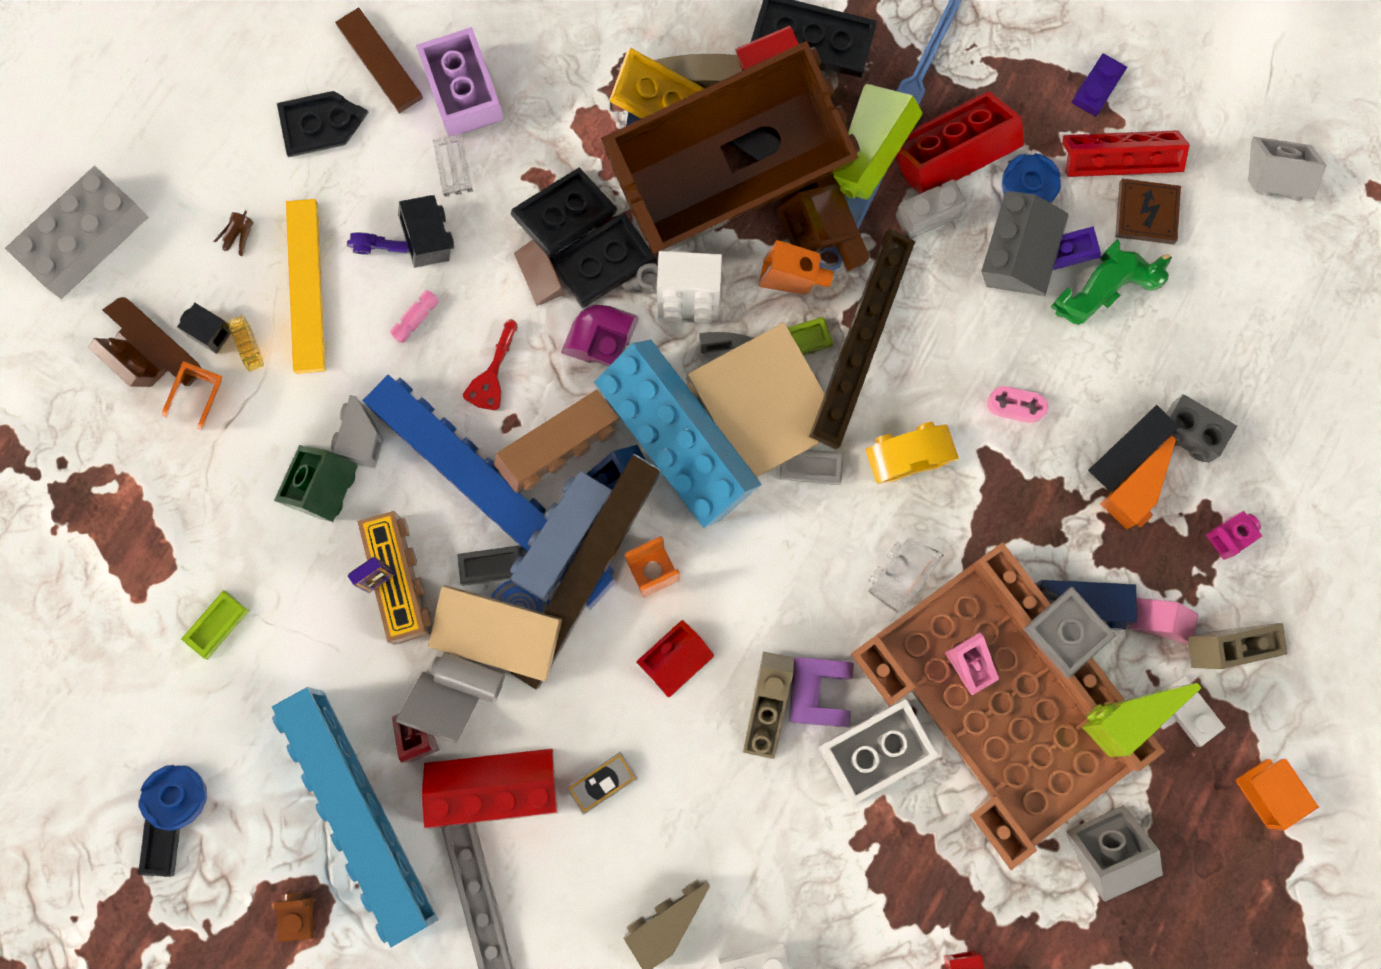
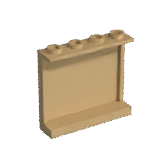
(761, 398)

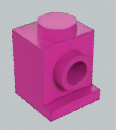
(1226, 538)

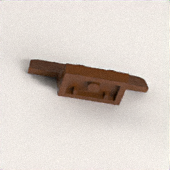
(823, 220)
(140, 349)

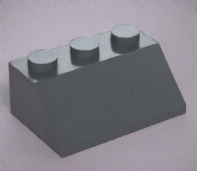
(1024, 244)

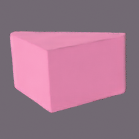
(1165, 619)
(973, 663)

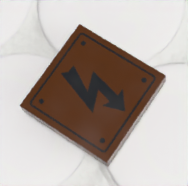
(1148, 211)

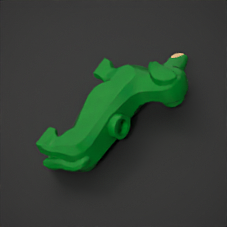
(1101, 288)

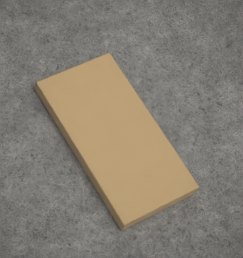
(495, 632)

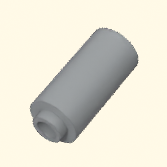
(467, 677)

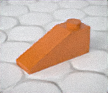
(1141, 489)

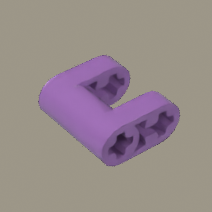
(806, 691)

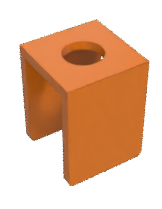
(198, 373)
(651, 552)
(1276, 794)

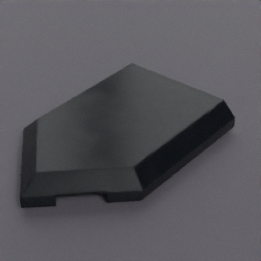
(318, 122)

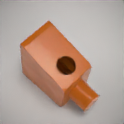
(793, 269)

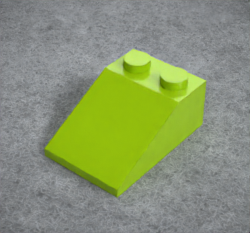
(1127, 724)

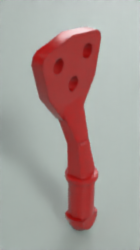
(490, 376)

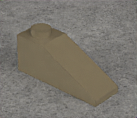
(1236, 646)

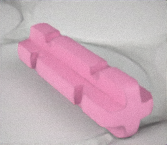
(414, 316)

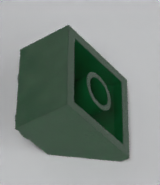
(316, 483)

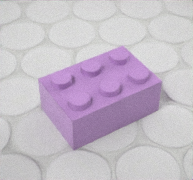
(460, 82)

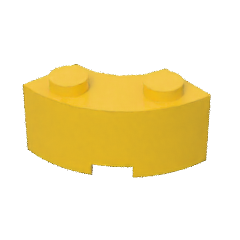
(911, 452)

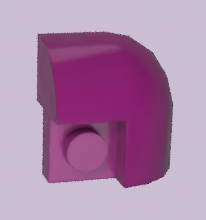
(600, 334)

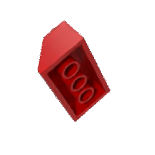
(960, 142)
(489, 788)

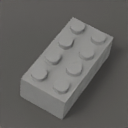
(77, 232)

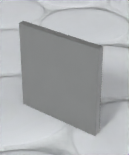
(437, 709)

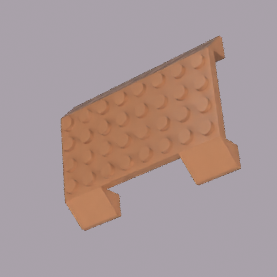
(1022, 730)

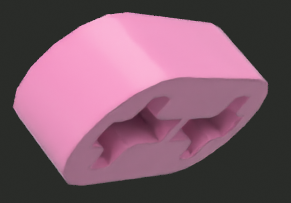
(1015, 411)

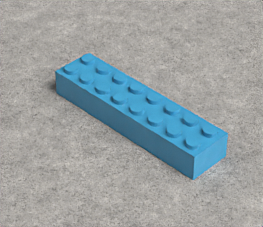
(354, 815)

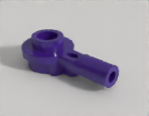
(364, 242)

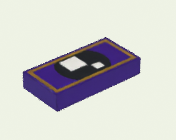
(371, 574)

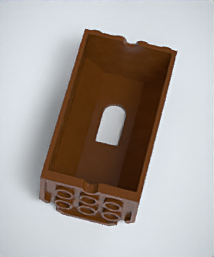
(674, 159)

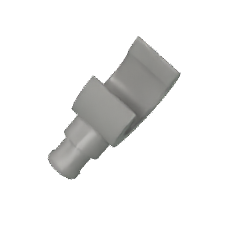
(637, 283)

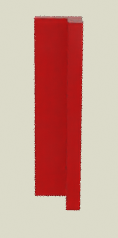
(1125, 153)

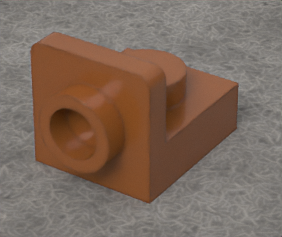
(294, 917)

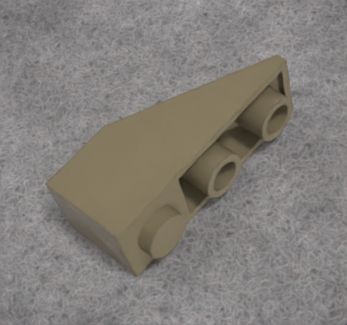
(769, 704)
(660, 935)

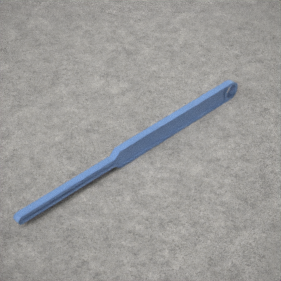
(912, 86)

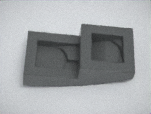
(721, 341)

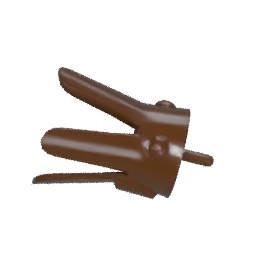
(237, 224)

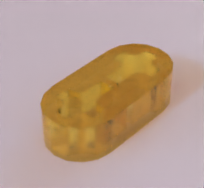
(246, 343)

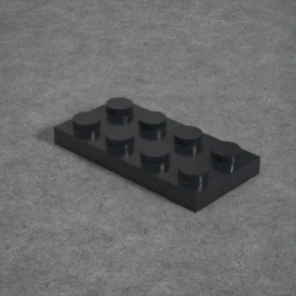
(837, 36)

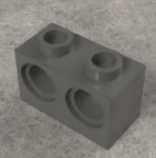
(1200, 421)

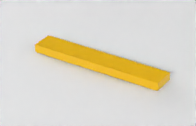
(305, 286)

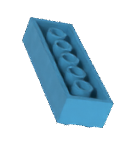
(677, 432)

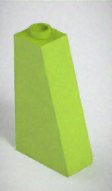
(881, 128)

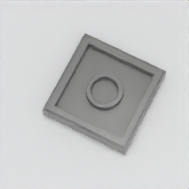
(1069, 632)

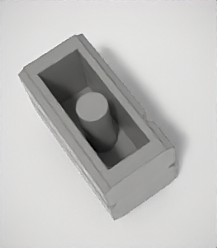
(931, 209)

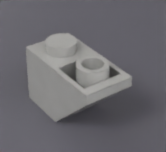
(358, 436)

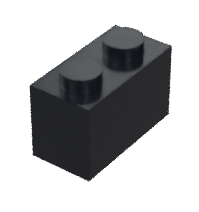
(425, 231)

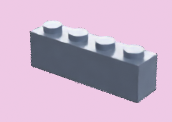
(561, 536)

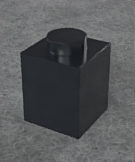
(204, 327)

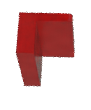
(675, 658)

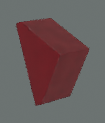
(412, 743)

